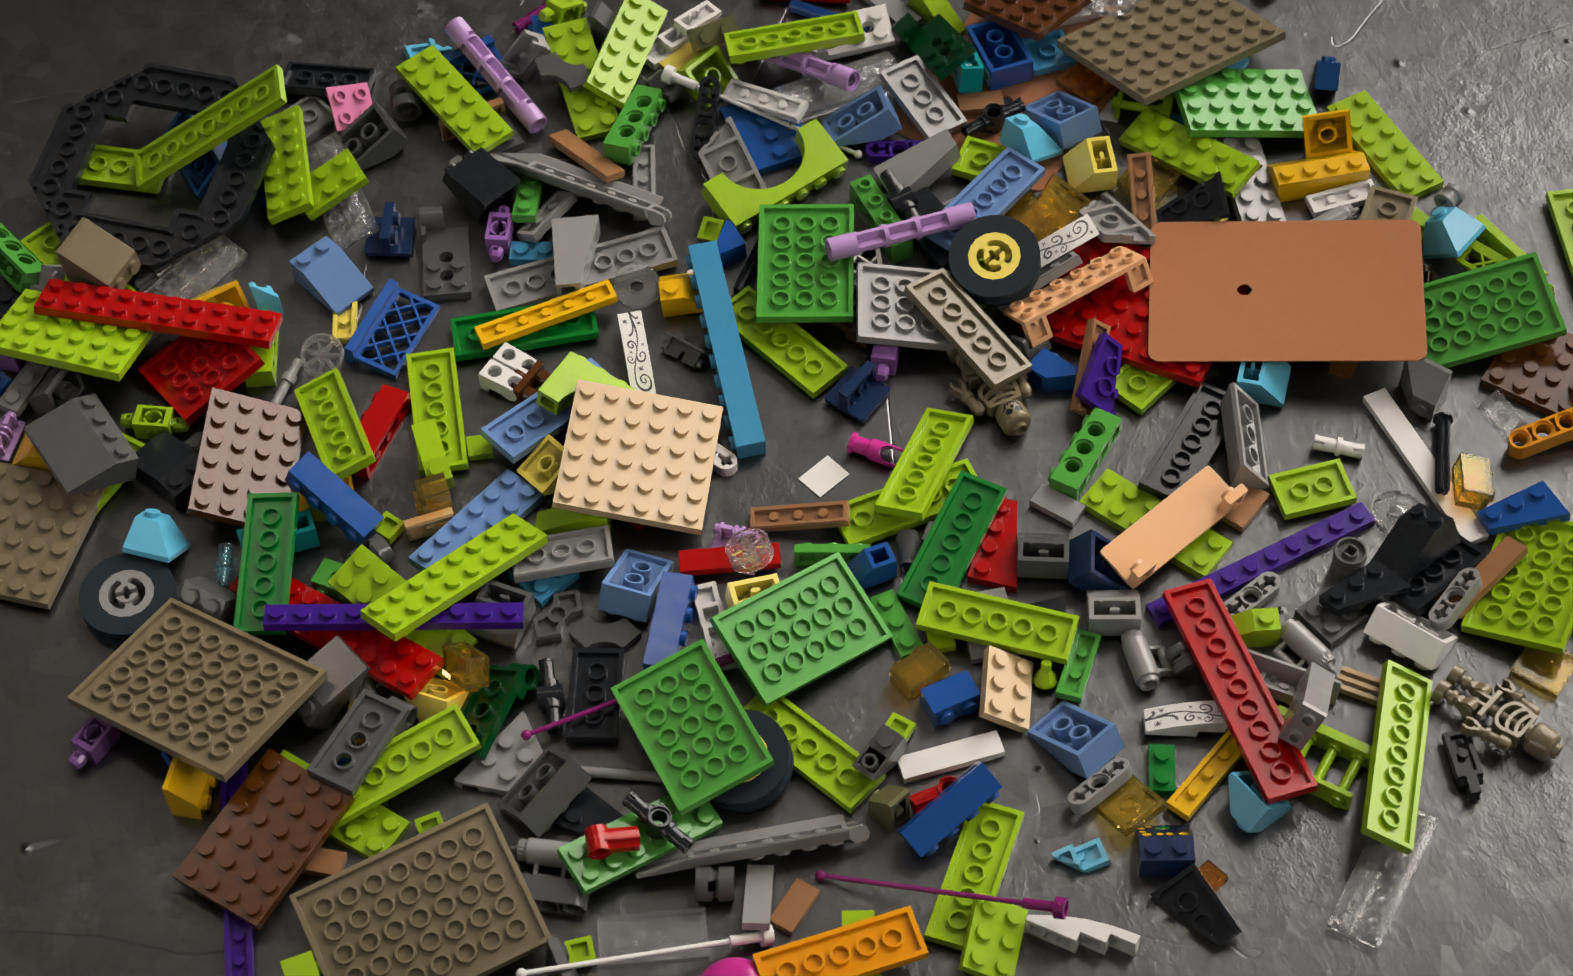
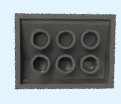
(83, 446)

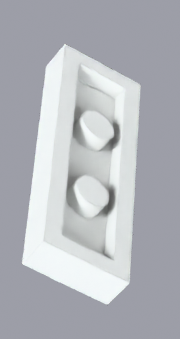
(1352, 194)

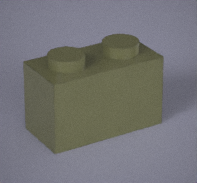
(711, 33)

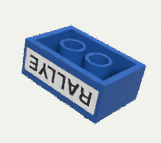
(1001, 53)

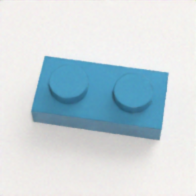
(526, 252)

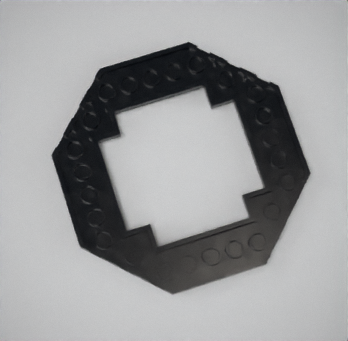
(168, 89)

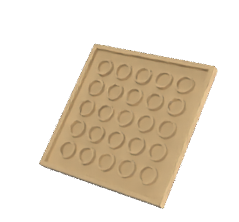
(638, 457)

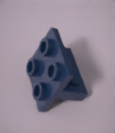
(395, 234)
(858, 392)

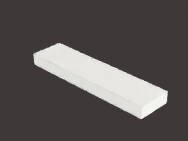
(767, 100)
(950, 756)

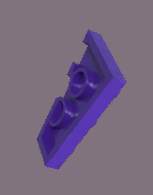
(1100, 374)

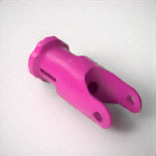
(871, 449)

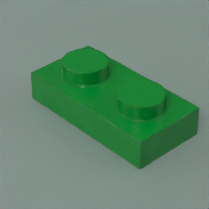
(1162, 769)

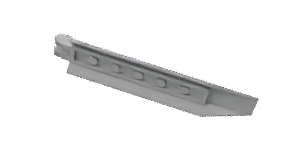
(585, 184)
(761, 842)

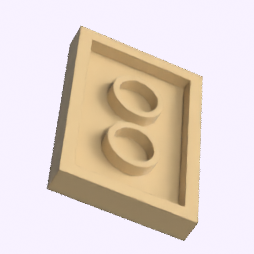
(1006, 689)

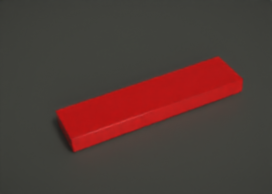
(715, 561)

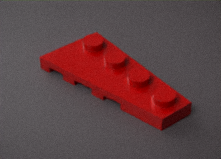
(997, 556)

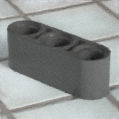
(557, 895)

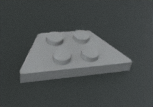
(729, 155)
(1116, 223)
(505, 762)

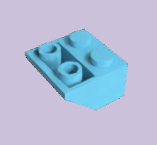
(1265, 381)

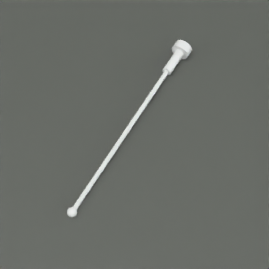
(669, 75)
(764, 937)

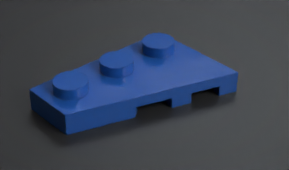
(1525, 507)

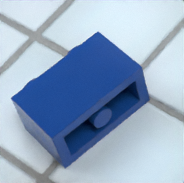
(950, 698)

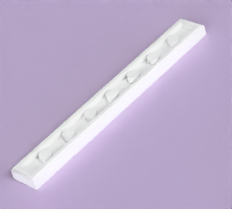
(1421, 462)

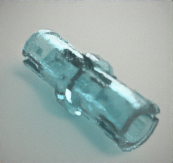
(224, 567)

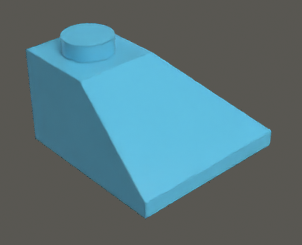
(1028, 138)
(1449, 233)
(155, 537)
(1249, 806)

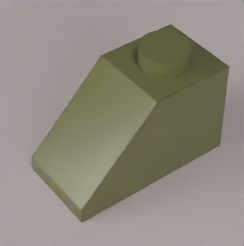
(890, 806)

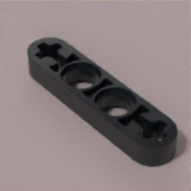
(702, 118)

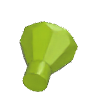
(1045, 677)

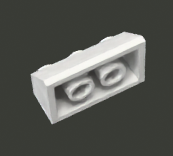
(1409, 635)

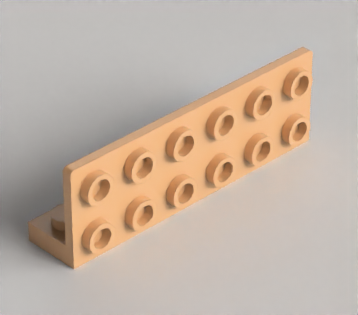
(1033, 310)
(1171, 526)

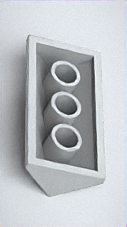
(1243, 439)

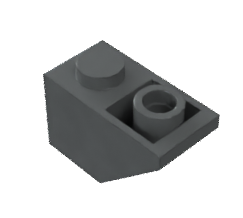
(601, 21)
(881, 753)

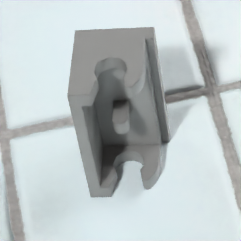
(522, 54)

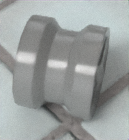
(1450, 196)

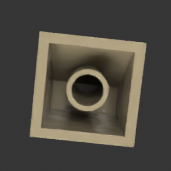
(97, 257)

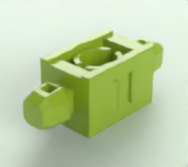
(562, 11)
(151, 420)

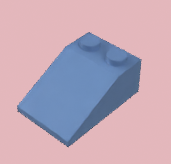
(1065, 118)
(863, 119)
(330, 276)
(633, 585)
(1077, 738)

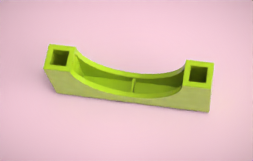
(820, 163)
(561, 385)

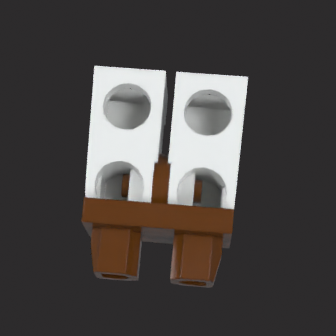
(513, 375)

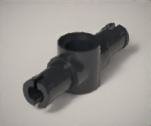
(993, 118)
(899, 196)
(550, 694)
(650, 813)

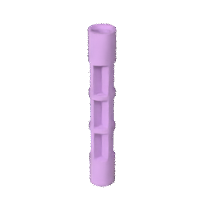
(811, 66)
(496, 75)
(885, 235)

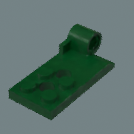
(935, 43)
(504, 686)

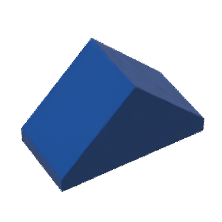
(731, 245)

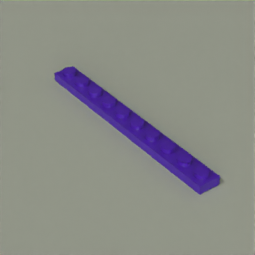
(1278, 555)
(347, 617)
(237, 933)

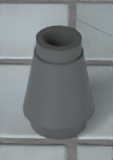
(907, 546)

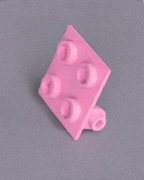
(348, 103)

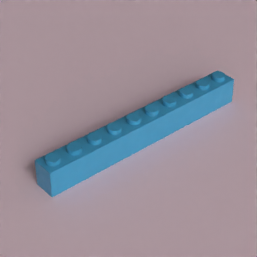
(726, 349)

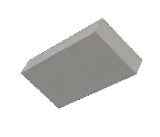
(1057, 505)

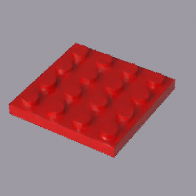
(192, 366)

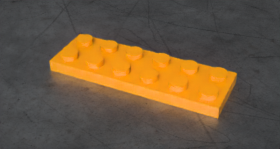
(849, 950)

